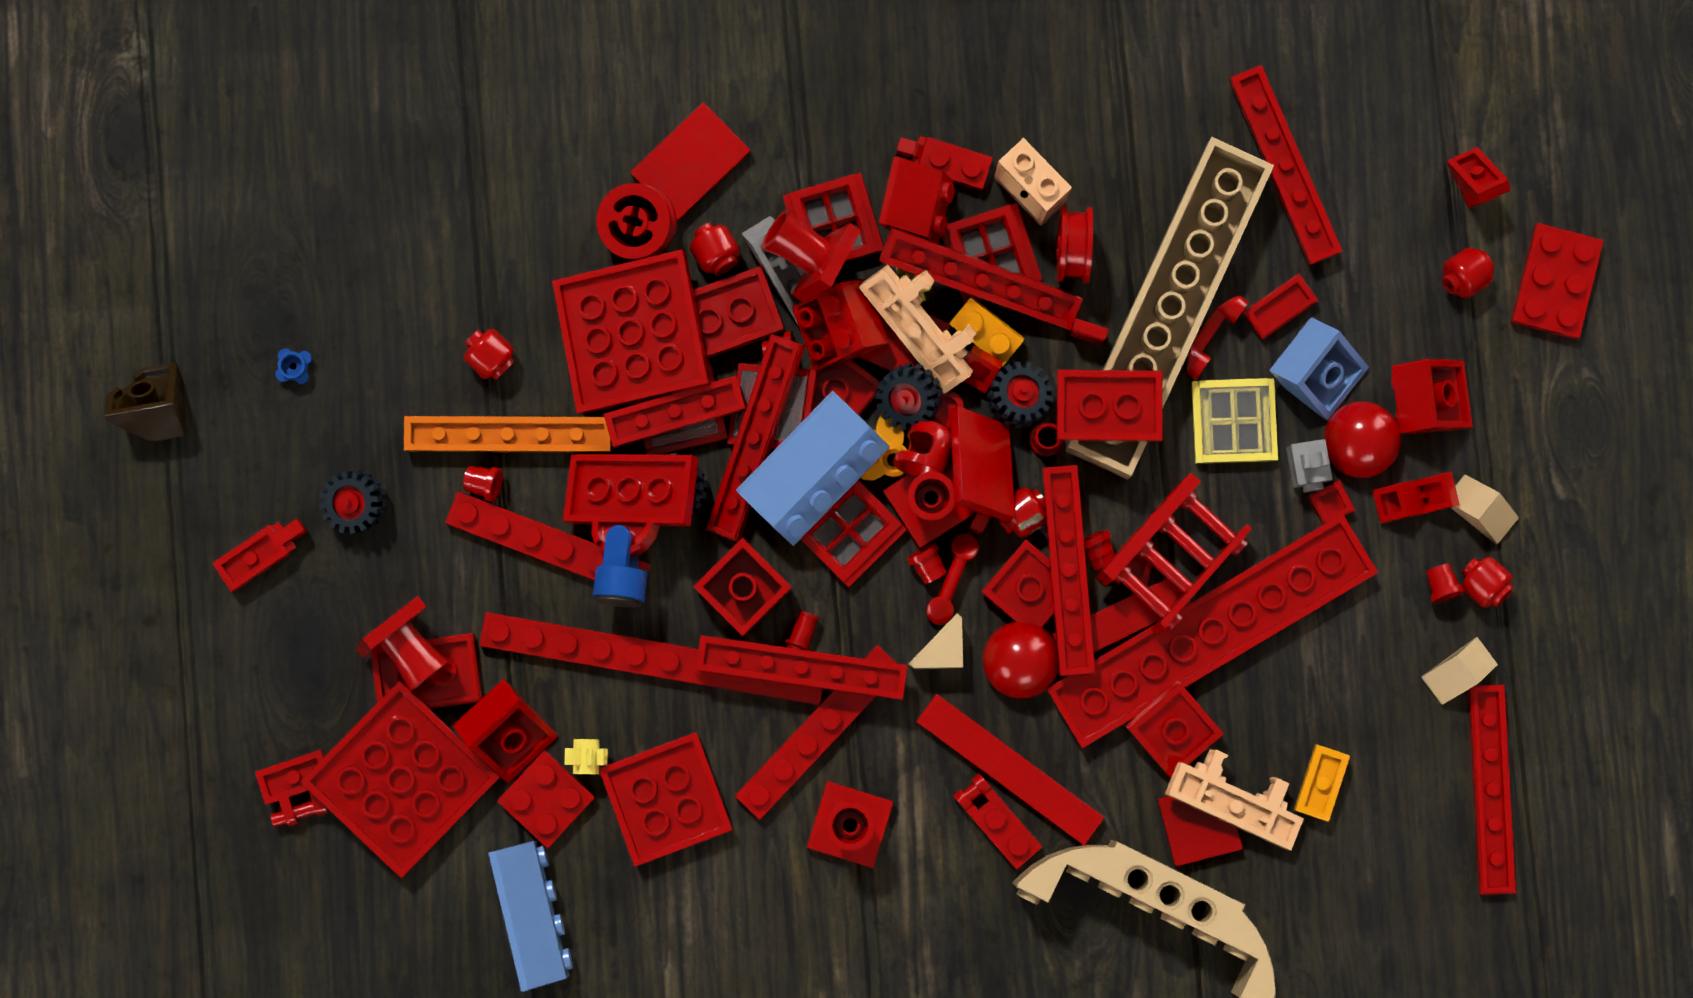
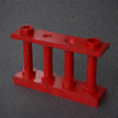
(1141, 546)

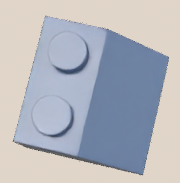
(1319, 367)

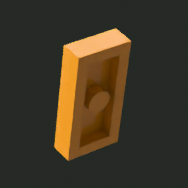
(992, 333)
(1321, 782)

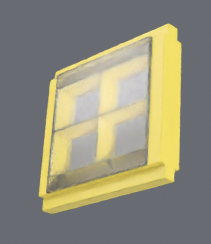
(1234, 420)

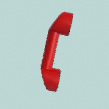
(1228, 310)
(940, 609)

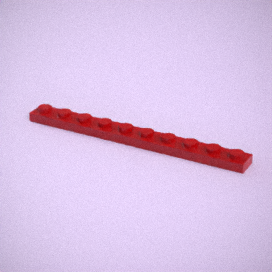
(625, 655)

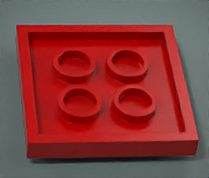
(665, 799)

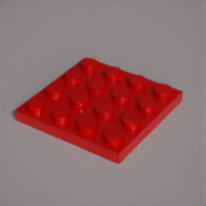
(631, 332)
(400, 779)

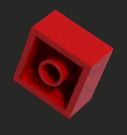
(743, 587)

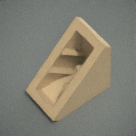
(1484, 508)
(944, 649)
(1459, 671)

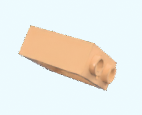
(1028, 171)

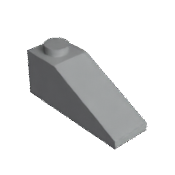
(780, 272)

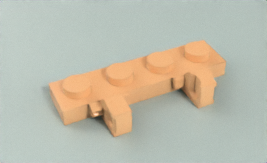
(900, 307)
(1258, 815)

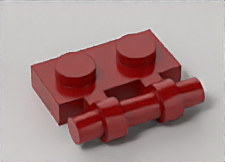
(283, 782)

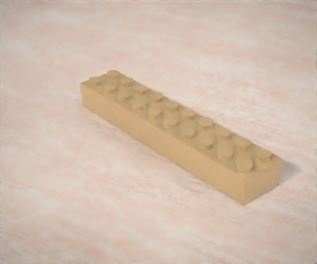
(1182, 282)

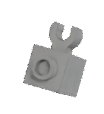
(1309, 465)

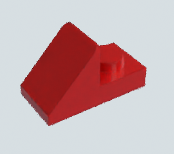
(1477, 177)

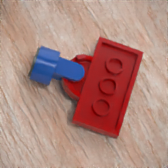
(626, 504)

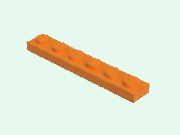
(506, 434)

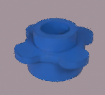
(289, 357)

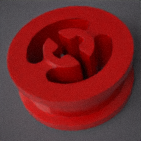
(610, 214)
(1074, 244)

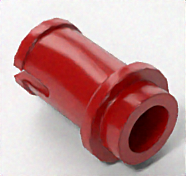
(802, 631)

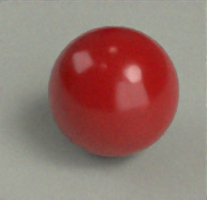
(1362, 439)
(1020, 660)

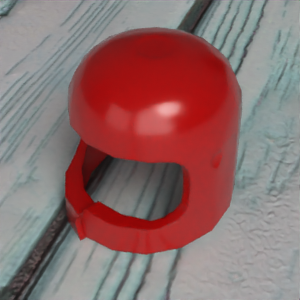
(928, 449)

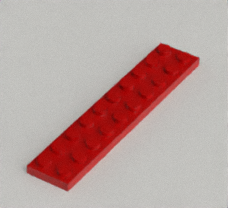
(1214, 630)

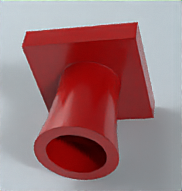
(816, 255)
(921, 519)
(404, 645)
(843, 803)

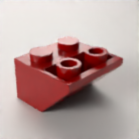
(839, 325)

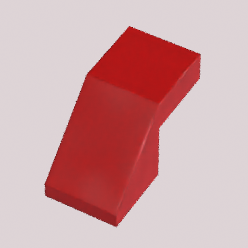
(1416, 497)

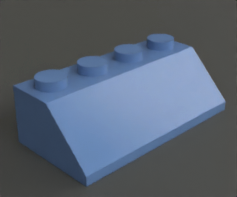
(812, 468)
(529, 915)

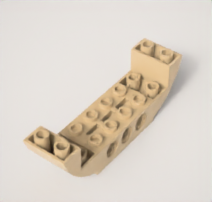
(1112, 865)

